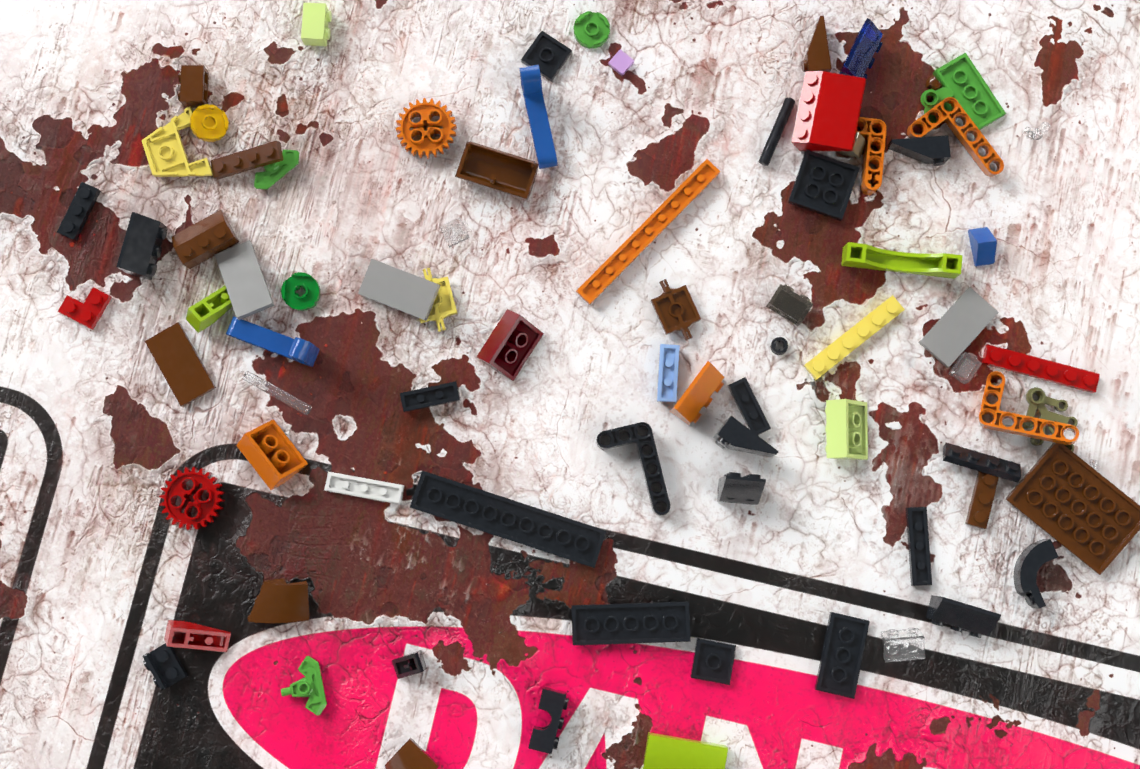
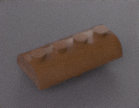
(497, 170)

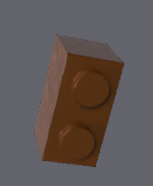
(193, 86)

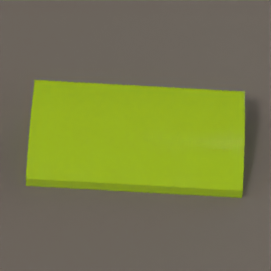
(682, 753)

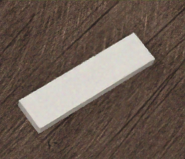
(364, 488)

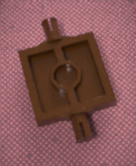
(675, 309)

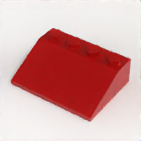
(828, 112)

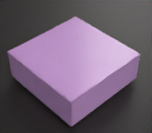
(621, 62)

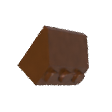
(204, 239)

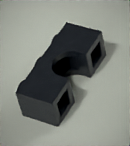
(545, 738)

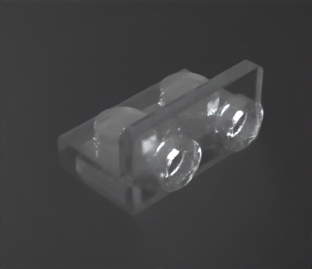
(903, 644)

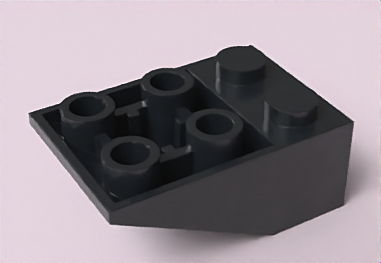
(741, 490)

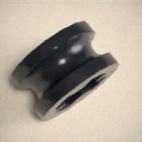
(773, 345)

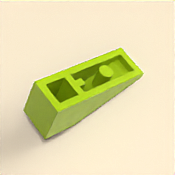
(209, 309)

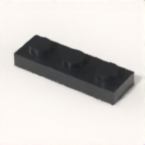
(78, 211)
(430, 396)
(749, 406)

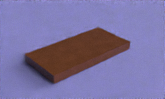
(180, 364)

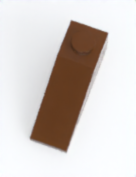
(817, 54)

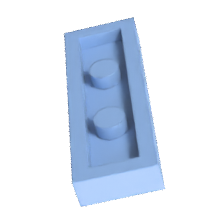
(668, 373)

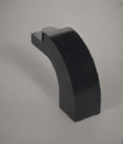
(1027, 567)

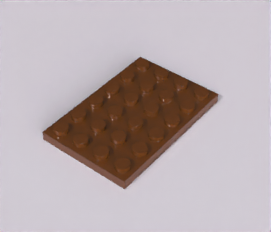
(1077, 507)

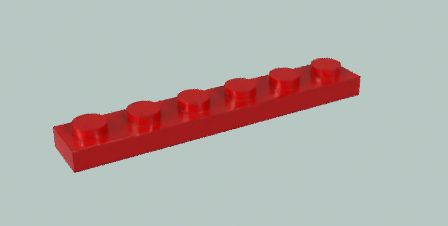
(1040, 368)

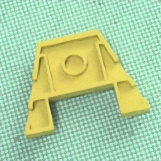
(167, 153)

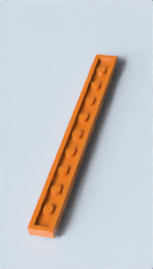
(648, 231)

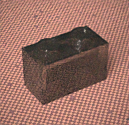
(789, 304)

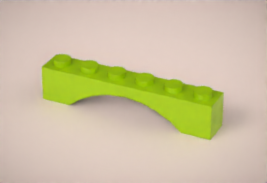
(874, 258)

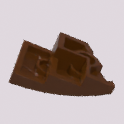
(281, 602)
(411, 757)

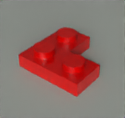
(87, 312)

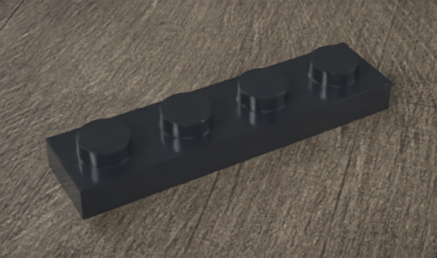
(981, 462)

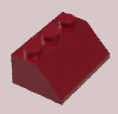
(510, 344)

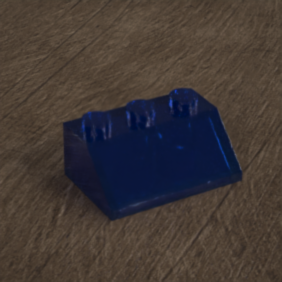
(862, 50)

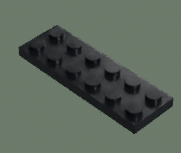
(630, 623)

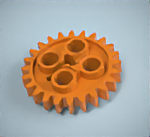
(426, 144)

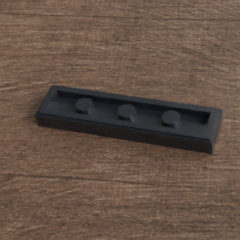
(918, 546)

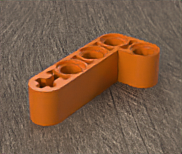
(871, 156)

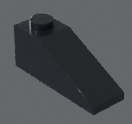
(928, 150)

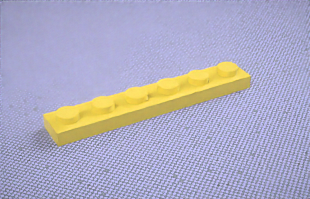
(854, 337)

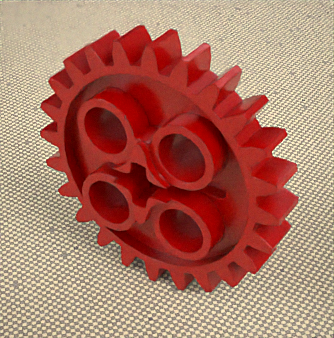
(177, 487)

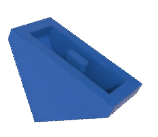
(983, 246)

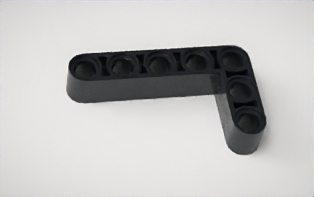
(640, 441)

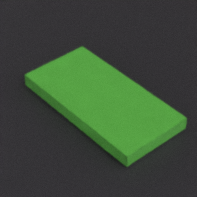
(970, 90)

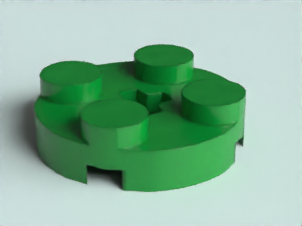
(293, 284)

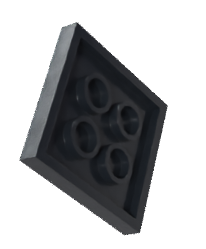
(823, 185)

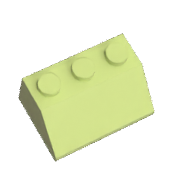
(846, 429)

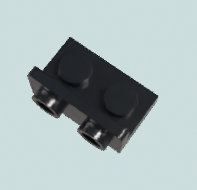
(164, 666)

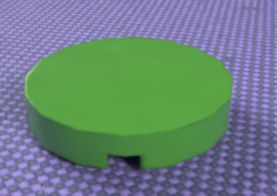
(591, 29)

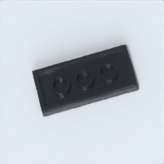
(842, 655)

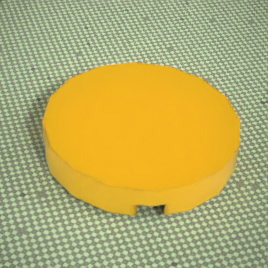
(209, 123)

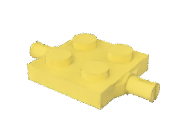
(444, 303)

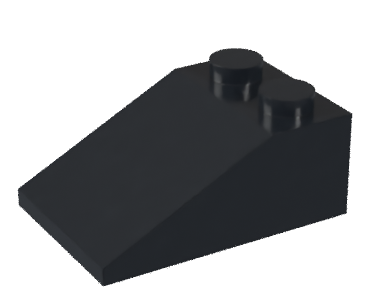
(740, 438)

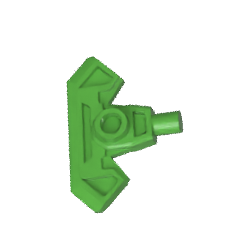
(276, 170)
(309, 686)

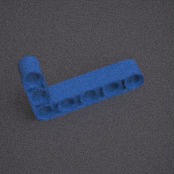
(537, 116)
(294, 349)

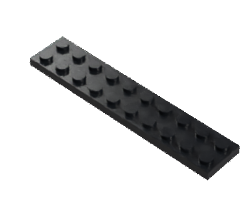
(508, 519)

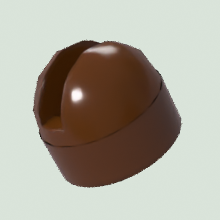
(933, 81)

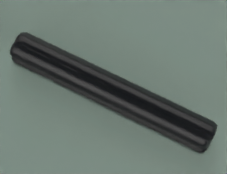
(777, 131)

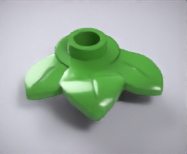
(937, 96)

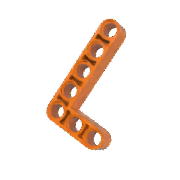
(961, 133)
(1019, 420)

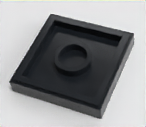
(548, 54)
(713, 661)

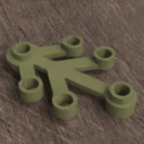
(1045, 414)

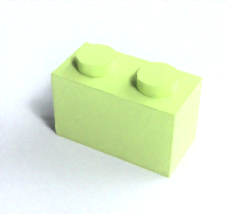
(315, 24)

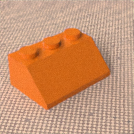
(698, 394)
(271, 454)

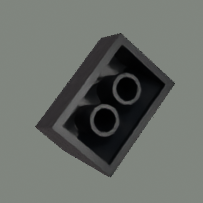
(142, 246)
(961, 616)

